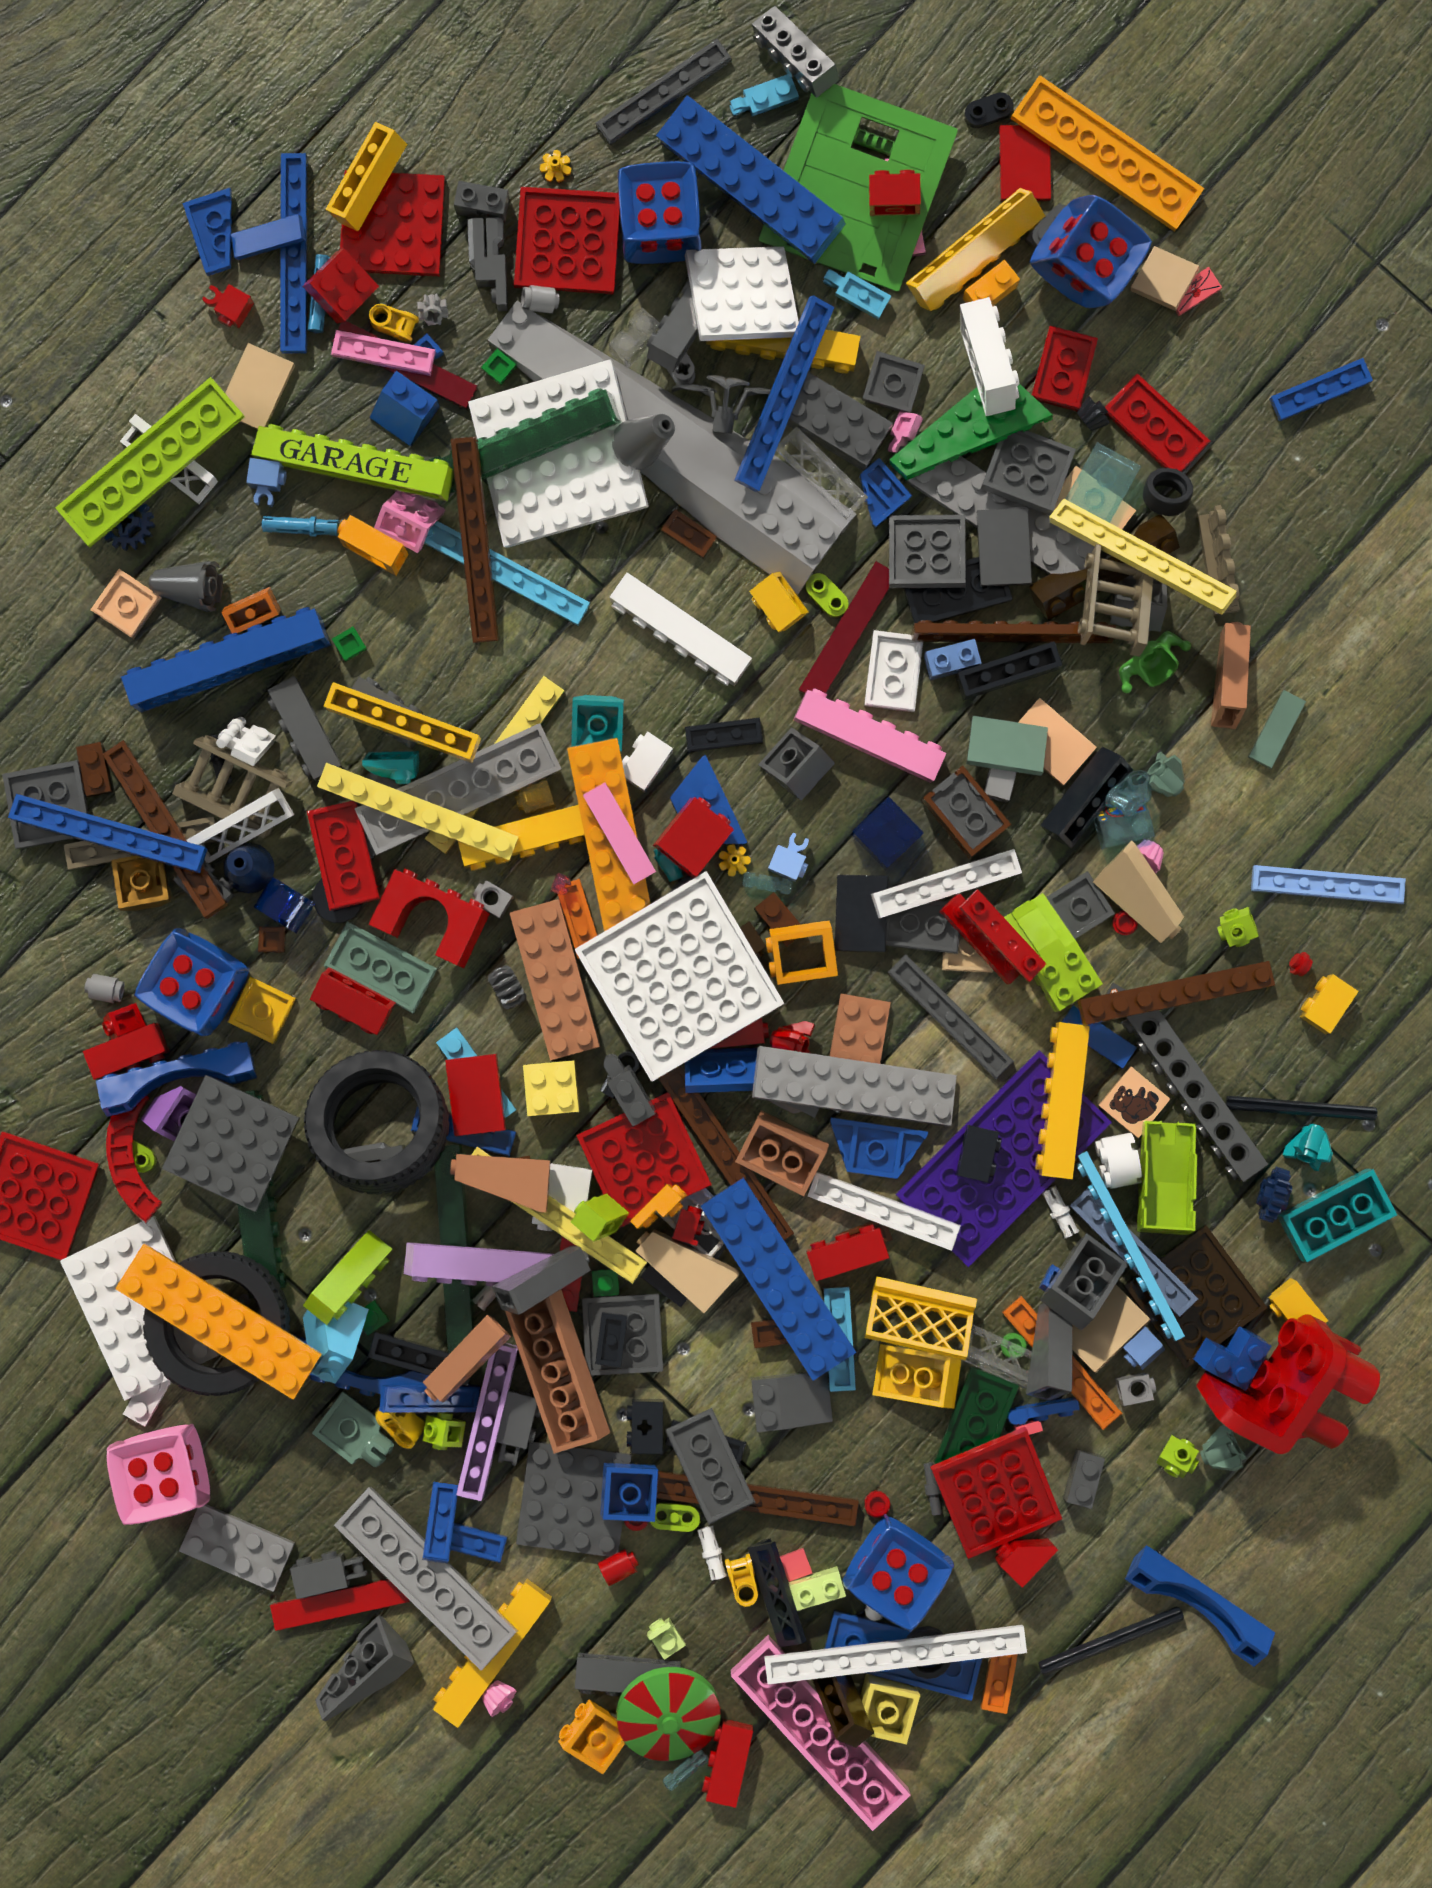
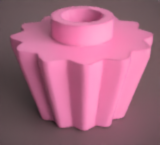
(1153, 854)
(498, 1697)

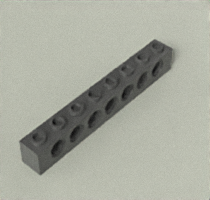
(1251, 1158)

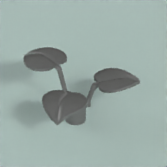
(724, 417)

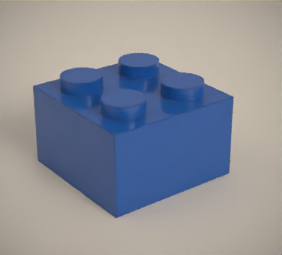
(629, 1492)

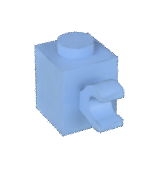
(788, 862)

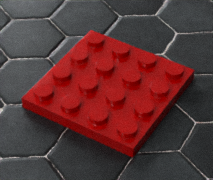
(402, 228)
(567, 240)
(643, 1158)
(42, 1195)
(996, 1492)

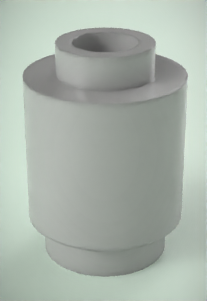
(539, 299)
(104, 988)

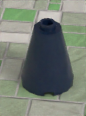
(256, 871)

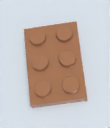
(860, 1028)

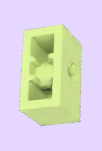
(817, 1588)

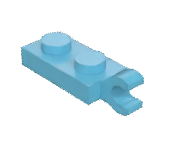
(765, 96)
(858, 293)

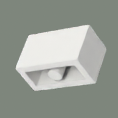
(645, 761)

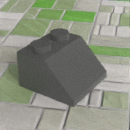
(1158, 604)
(796, 763)

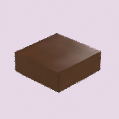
(272, 939)

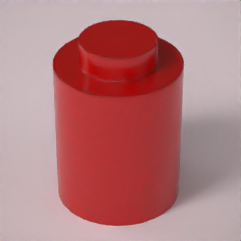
(618, 1566)

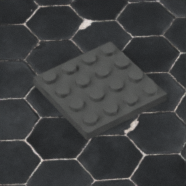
(231, 1143)
(565, 1501)

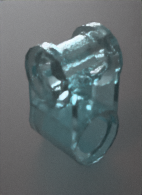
(1130, 793)

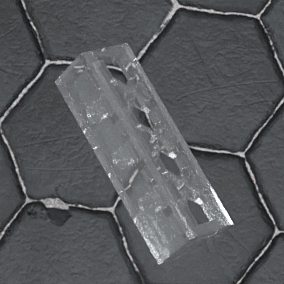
(826, 468)
(995, 1365)

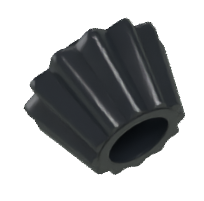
(1093, 414)

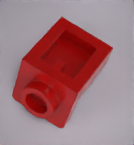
(123, 1021)

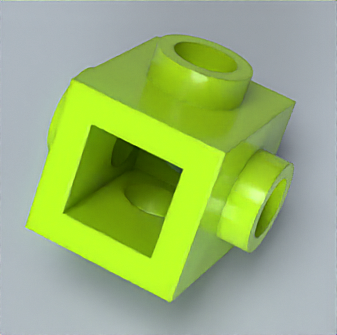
(1237, 927)
(443, 1431)
(1178, 1457)

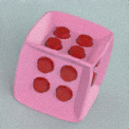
(158, 1474)

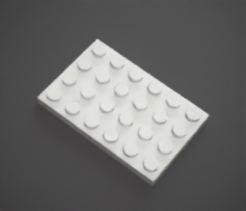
(117, 1318)

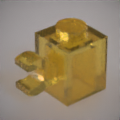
(535, 798)

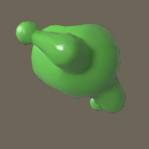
(1155, 663)

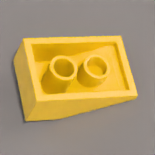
(916, 1376)

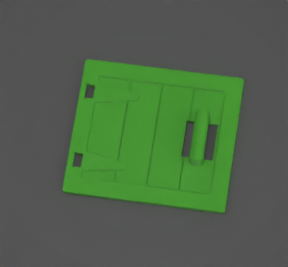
(840, 178)

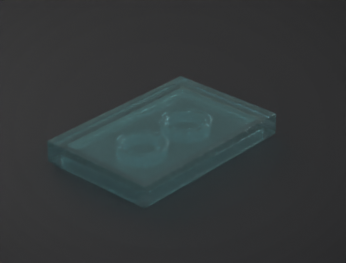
(1103, 482)

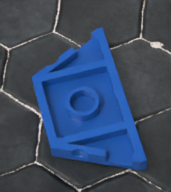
(704, 784)
(876, 1147)

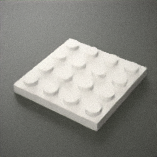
(741, 293)

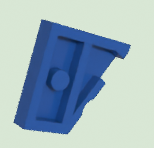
(884, 492)

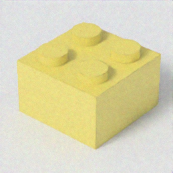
(551, 1088)
(889, 1707)

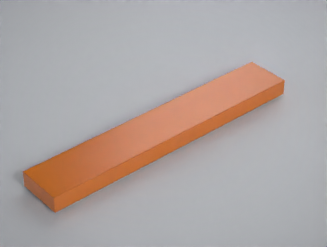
(1083, 1386)

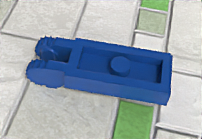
(1041, 1410)

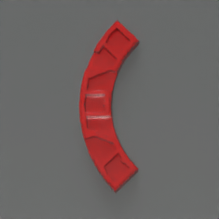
(122, 1165)

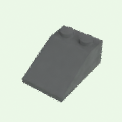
(790, 1401)

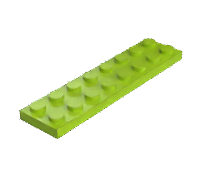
(150, 462)

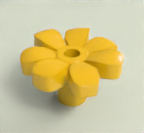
(555, 166)
(731, 865)

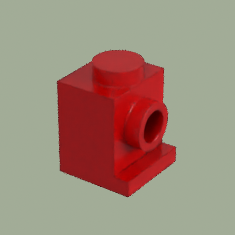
(689, 1225)

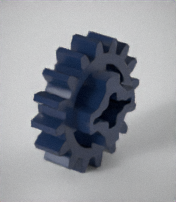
(137, 524)
(1274, 1194)

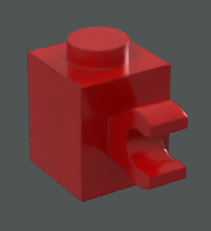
(230, 306)

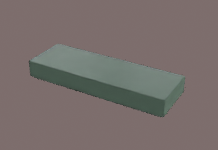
(1276, 729)

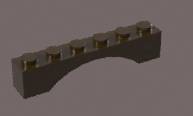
(1062, 591)

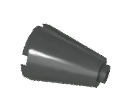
(642, 440)
(190, 584)

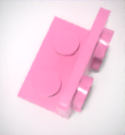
(408, 519)

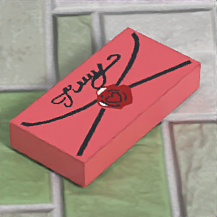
(1201, 288)

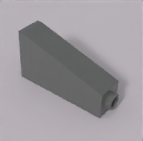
(541, 1280)
(1051, 1356)

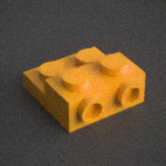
(665, 1203)
(592, 1736)

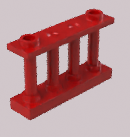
(992, 937)

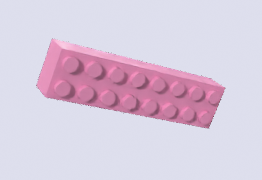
(797, 1711)

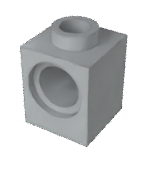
(999, 784)
(502, 904)
(1124, 1388)

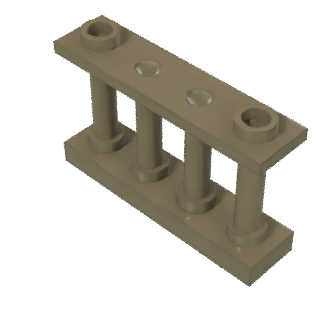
(1138, 615)
(213, 800)

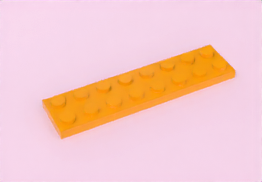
(1107, 153)
(616, 893)
(218, 1321)

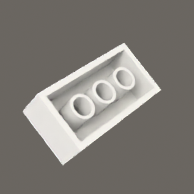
(988, 356)

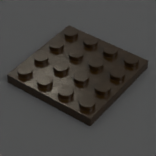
(1221, 1289)

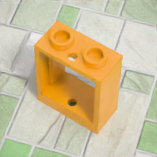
(372, 544)
(800, 931)

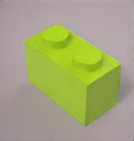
(599, 1217)

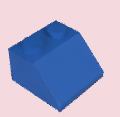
(404, 408)

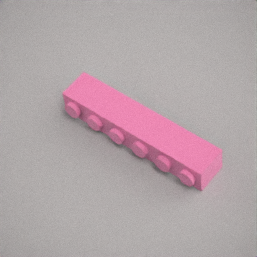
(870, 736)

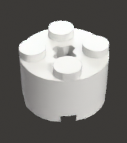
(1119, 1161)

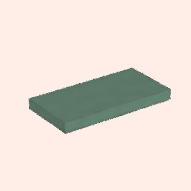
(381, 967)

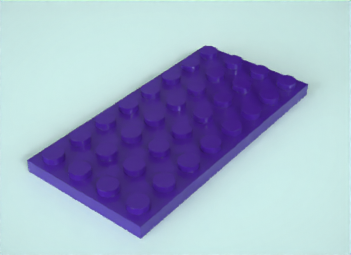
(992, 1206)

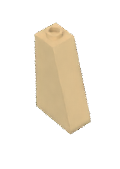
(1140, 893)
(686, 1268)

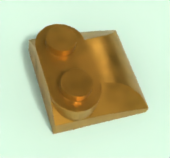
(140, 883)

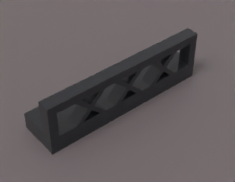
(776, 1593)

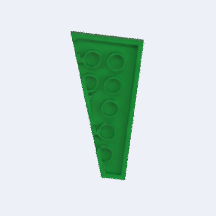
(966, 430)

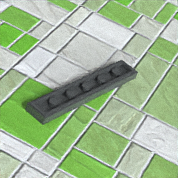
(663, 91)
(950, 1016)

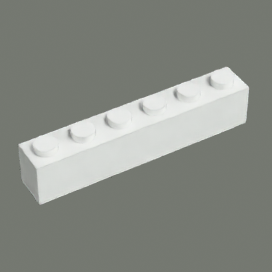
(680, 629)

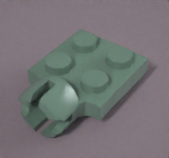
(353, 1432)

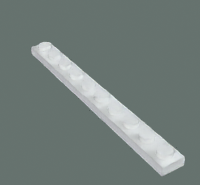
(895, 1654)

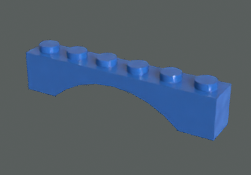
(126, 1090)
(371, 1385)
(1242, 1632)

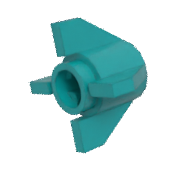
(1310, 1146)

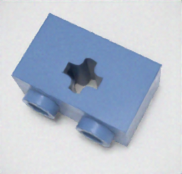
(952, 659)

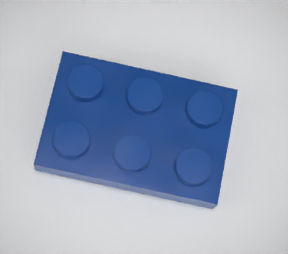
(721, 1070)

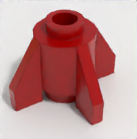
(793, 1037)

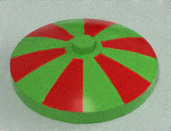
(668, 1714)

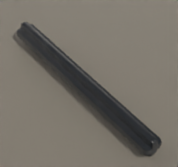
(1301, 1108)
(1111, 1640)

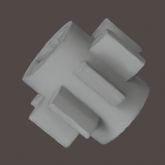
(432, 309)

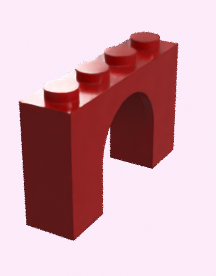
(406, 892)

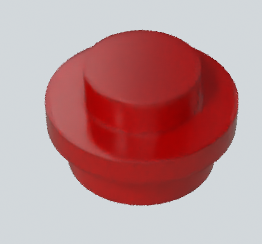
(1124, 923)
(1300, 964)

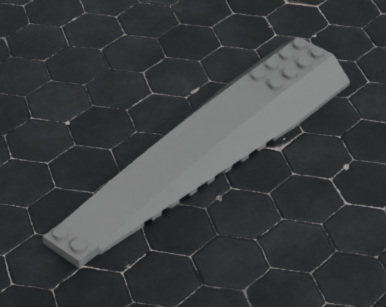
(777, 529)

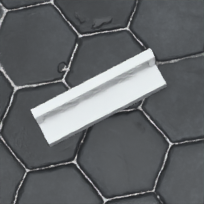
(197, 470)
(242, 814)

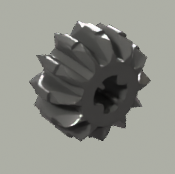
(507, 987)

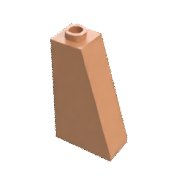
(1231, 676)
(509, 1178)
(466, 1359)

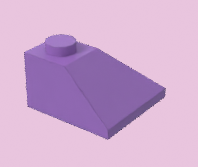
(169, 1112)

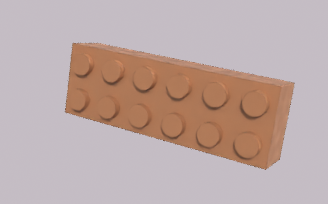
(555, 980)
(558, 1374)

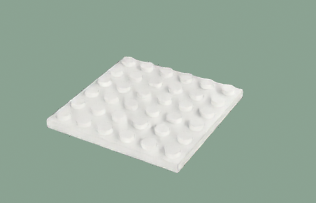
(567, 485)
(679, 976)

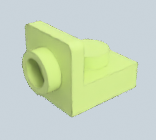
(665, 1637)

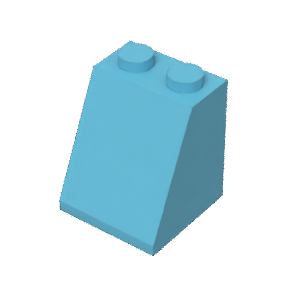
(335, 1341)

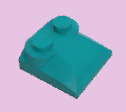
(597, 719)
(396, 765)

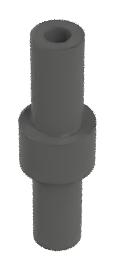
(932, 1490)

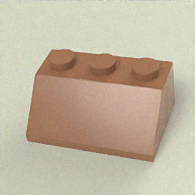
(782, 1153)

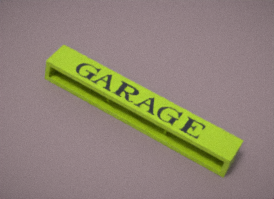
(354, 462)

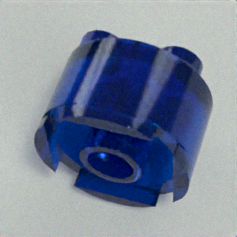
(284, 905)

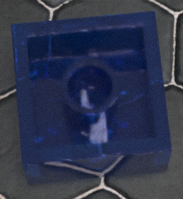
(887, 833)

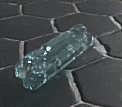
(767, 883)
(685, 1770)

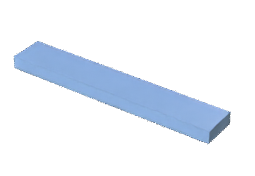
(1328, 884)

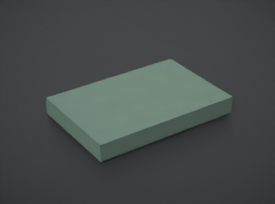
(1007, 745)

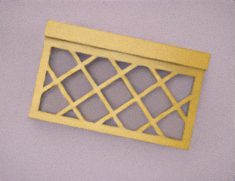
(919, 1299)

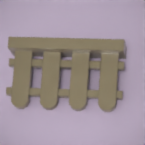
(1216, 552)

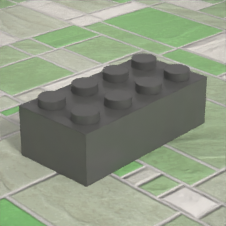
(838, 422)

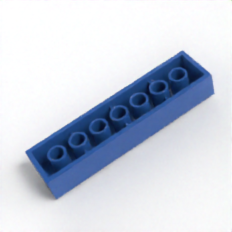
(751, 179)
(225, 660)
(778, 1279)

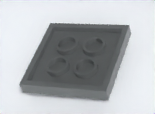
(1029, 470)
(927, 551)
(53, 784)
(642, 1336)

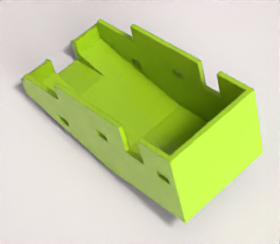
(1067, 969)
(1167, 1178)

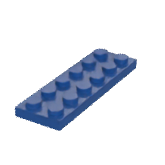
(856, 1630)

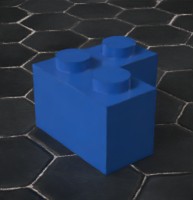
(1238, 1361)

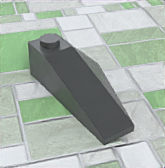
(373, 1664)

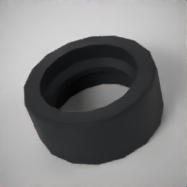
(1164, 505)
(932, 1672)

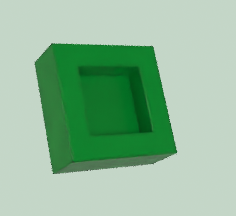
(499, 366)
(349, 644)
(605, 1283)
(375, 1318)

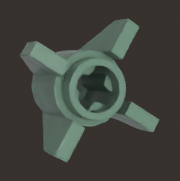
(1167, 775)
(1223, 1450)

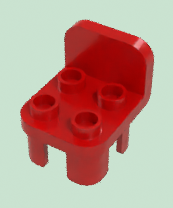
(1292, 1388)

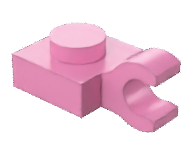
(904, 430)

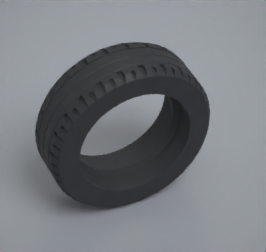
(343, 1081)
(197, 1377)

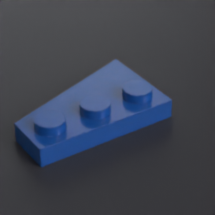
(211, 227)

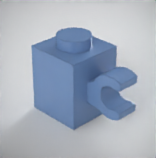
(265, 477)
(1143, 1349)

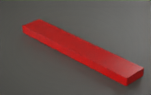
(336, 1604)

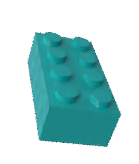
(1337, 1215)

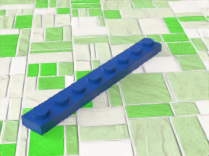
(293, 257)
(784, 393)
(108, 833)

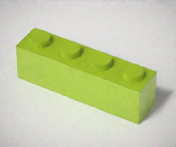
(347, 1278)

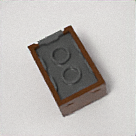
(965, 812)

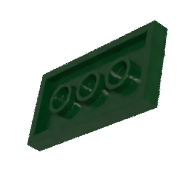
(977, 1413)

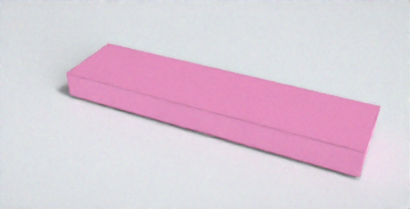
(383, 352)
(619, 833)

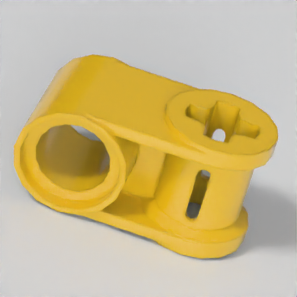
(398, 324)
(403, 1427)
(742, 1578)

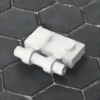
(252, 741)

